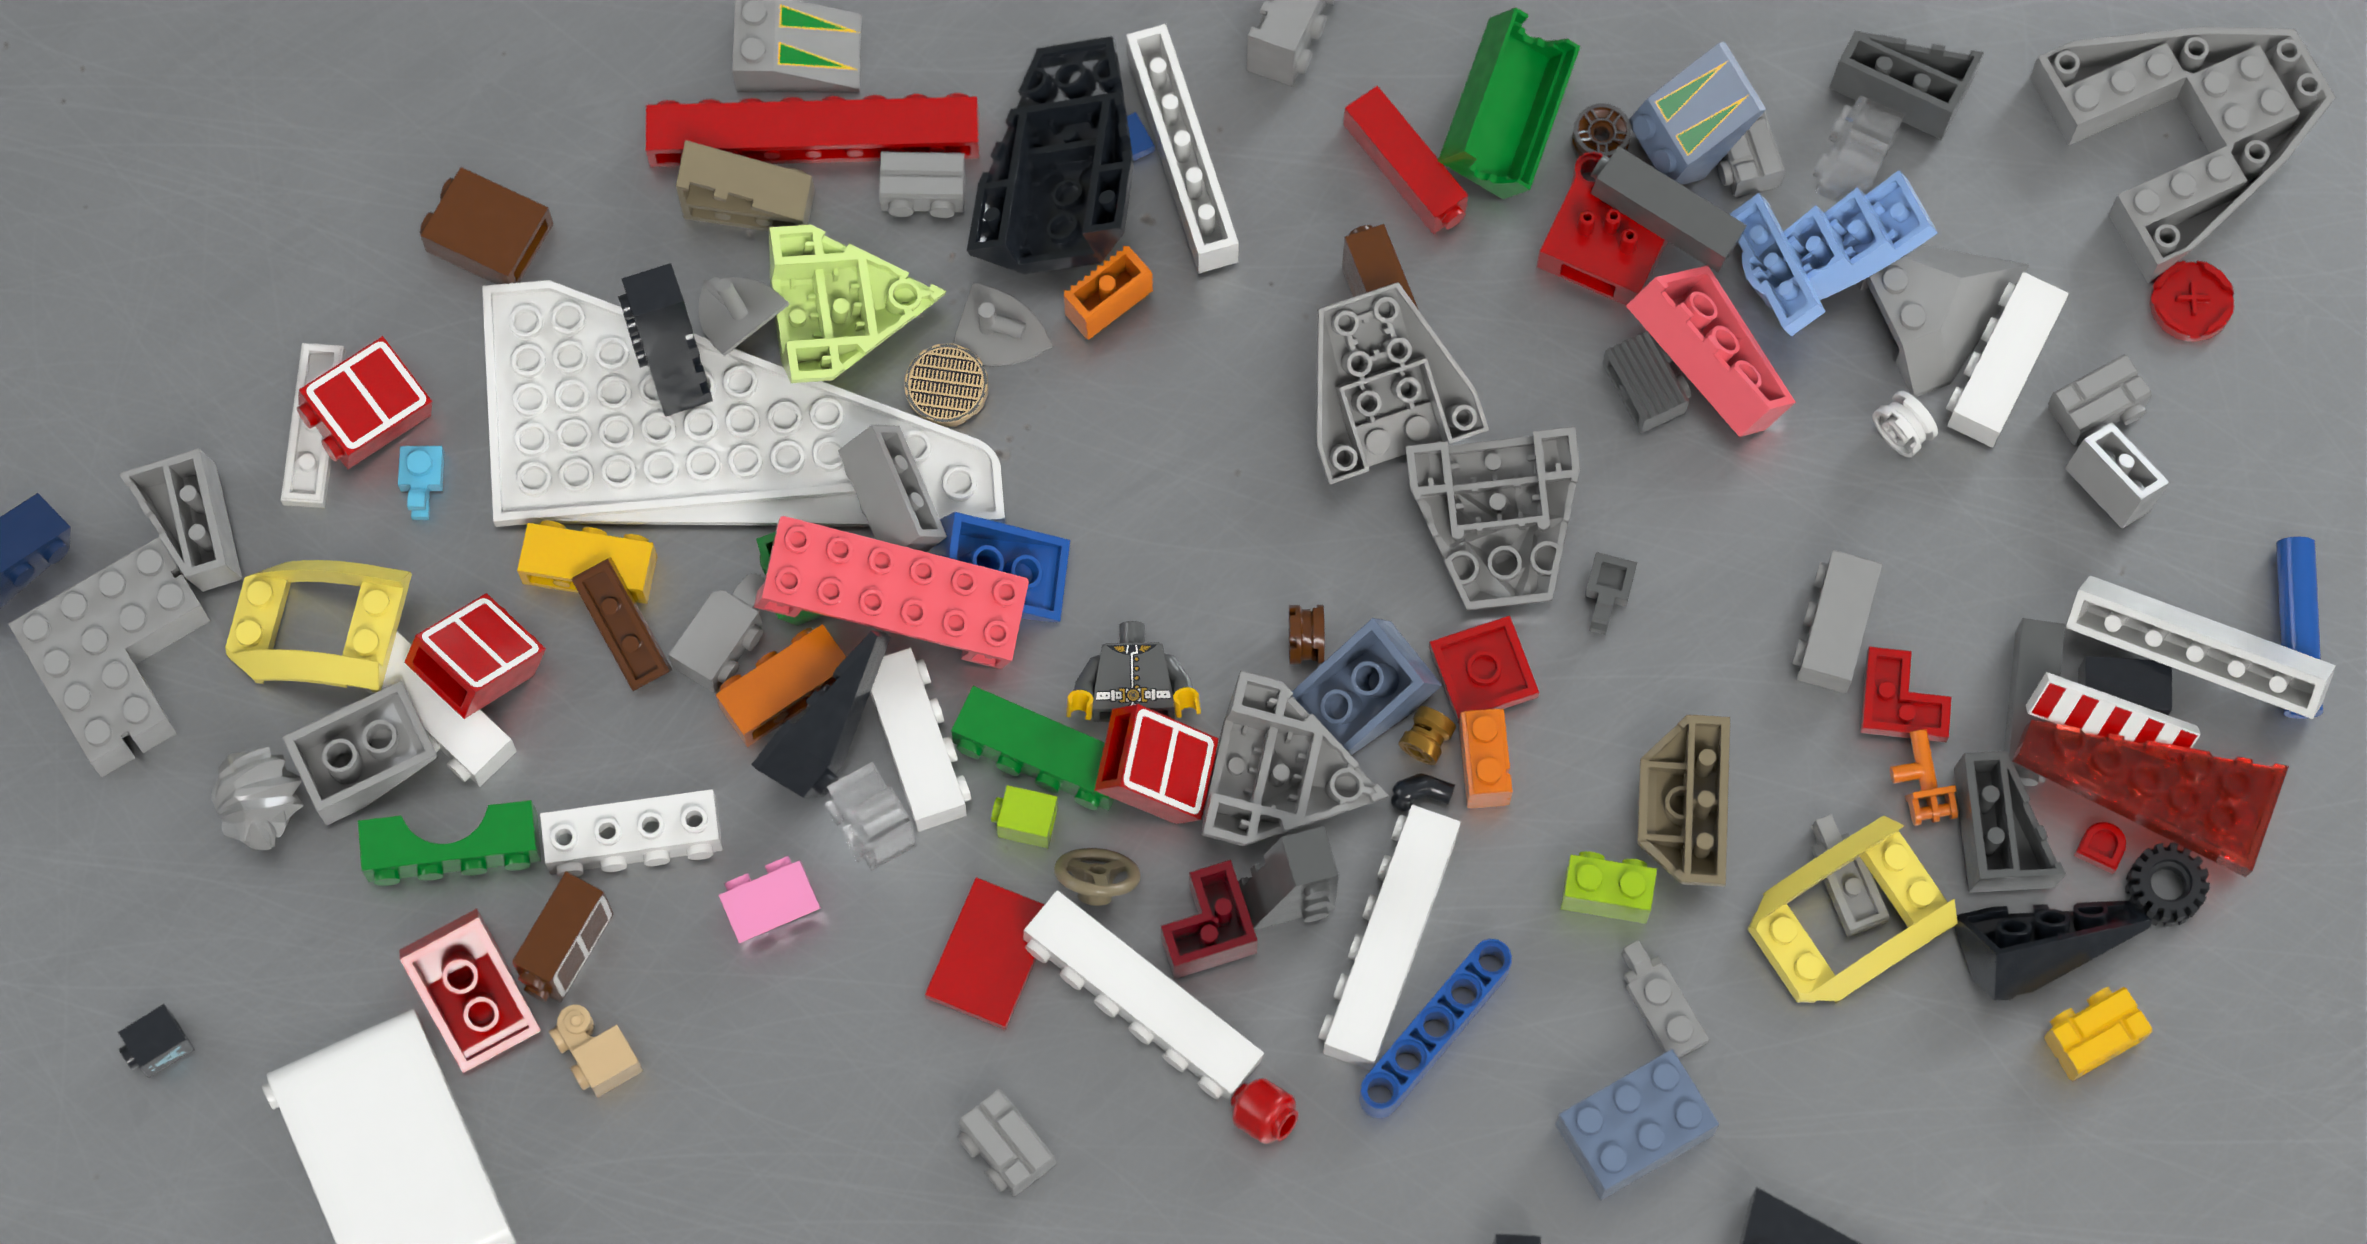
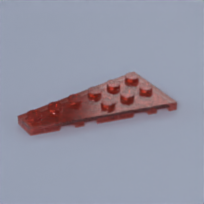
(2173, 790)

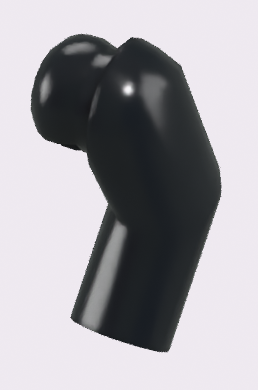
(1418, 786)

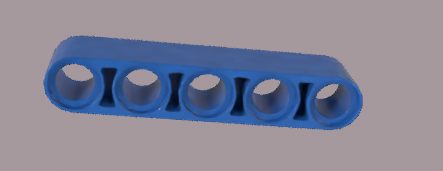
(1442, 1008)

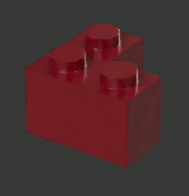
(1219, 930)

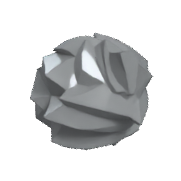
(255, 797)

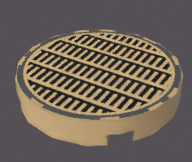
(946, 384)

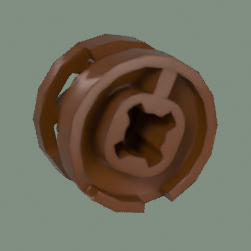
(1306, 634)

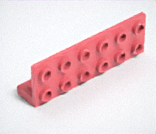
(894, 590)

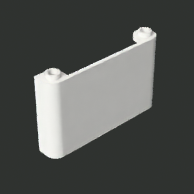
(387, 1141)

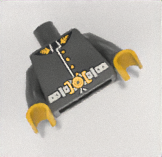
(1132, 675)

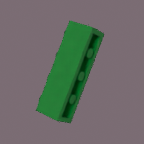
(1031, 745)

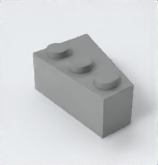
(1283, 38)
(190, 515)

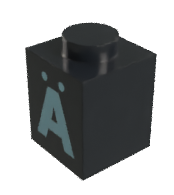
(154, 1041)

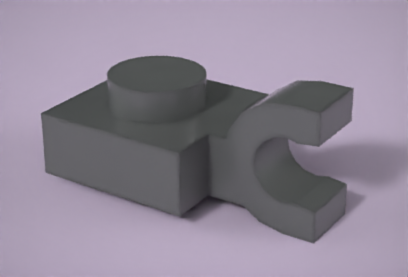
(1610, 585)

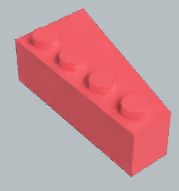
(1713, 347)

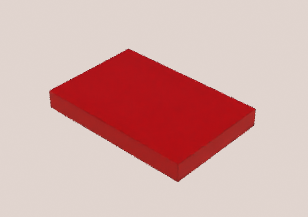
(986, 955)

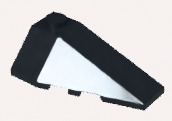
(2029, 950)

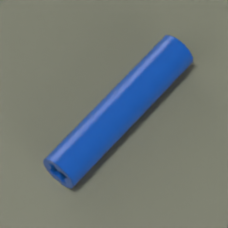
(2298, 599)

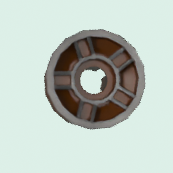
(1596, 121)

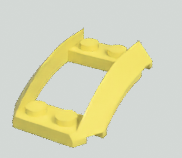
(367, 642)
(1899, 877)

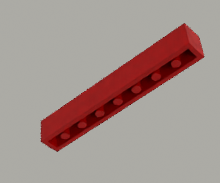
(815, 129)

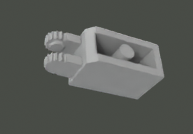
(720, 635)

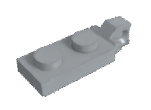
(1850, 887)
(1661, 1003)

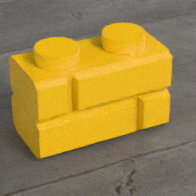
(2097, 1032)

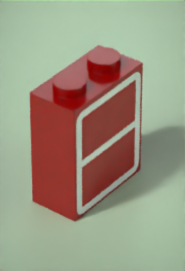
(363, 403)
(475, 655)
(1156, 764)

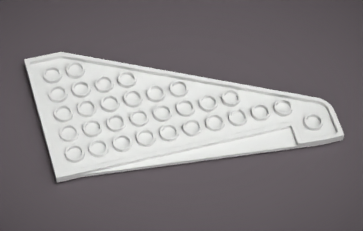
(589, 443)

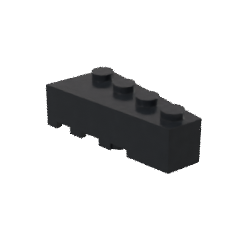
(664, 338)

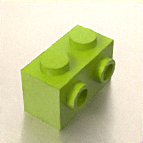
(1608, 887)

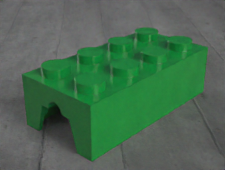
(1508, 106)

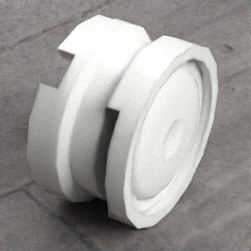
(1905, 424)

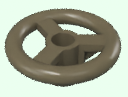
(1095, 880)

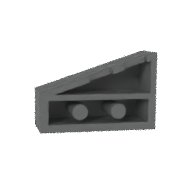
(1907, 78)
(1999, 829)
(1294, 882)

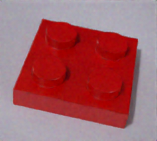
(1484, 668)

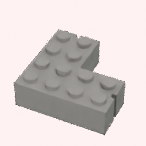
(90, 646)

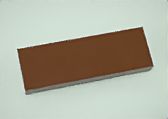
(621, 624)

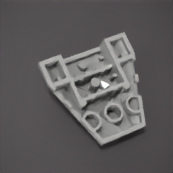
(1499, 512)

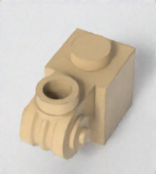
(600, 1060)

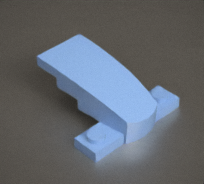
(1828, 249)

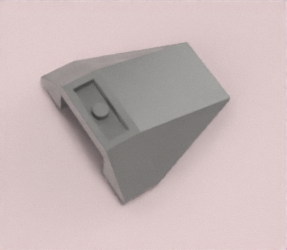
(1385, 384)

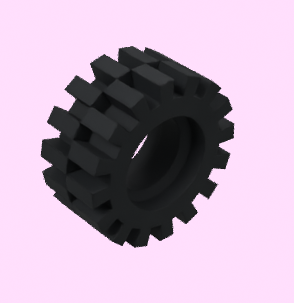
(2185, 867)

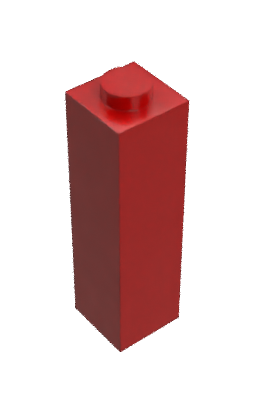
(1406, 160)

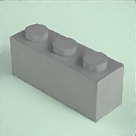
(891, 489)
(1837, 621)

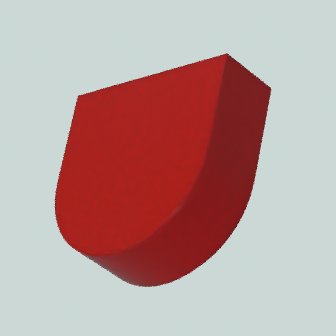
(2102, 846)

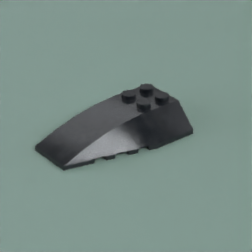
(1062, 167)

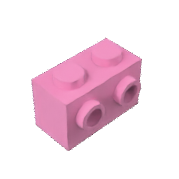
(768, 900)

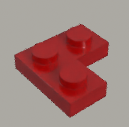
(1890, 706)

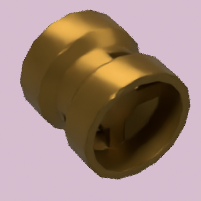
(1427, 735)

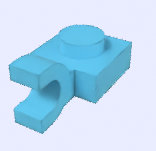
(419, 473)

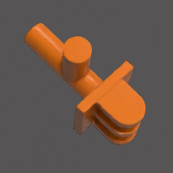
(1924, 771)

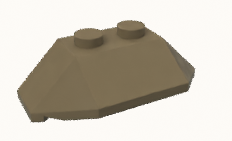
(1687, 800)

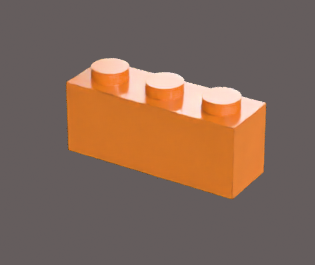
(779, 684)

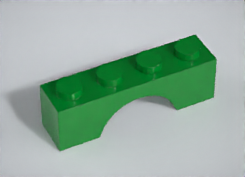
(503, 838)

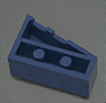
(30, 542)

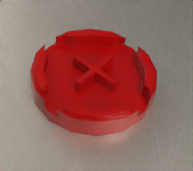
(2192, 301)

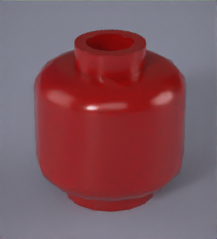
(1264, 1111)

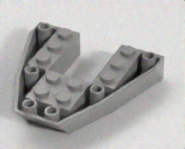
(2242, 89)

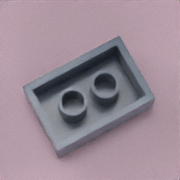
(1636, 1124)

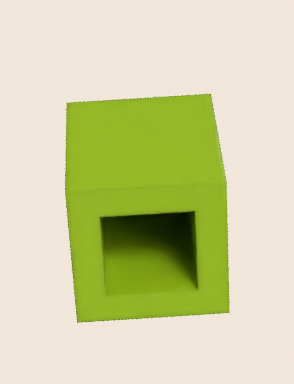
(1025, 816)

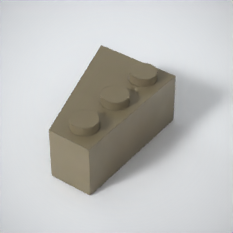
(741, 190)

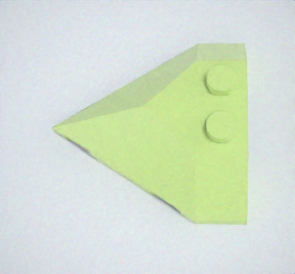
(837, 300)

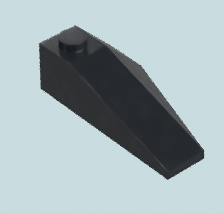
(815, 747)

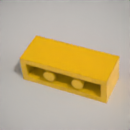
(557, 554)

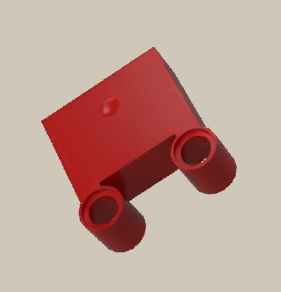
(1598, 243)

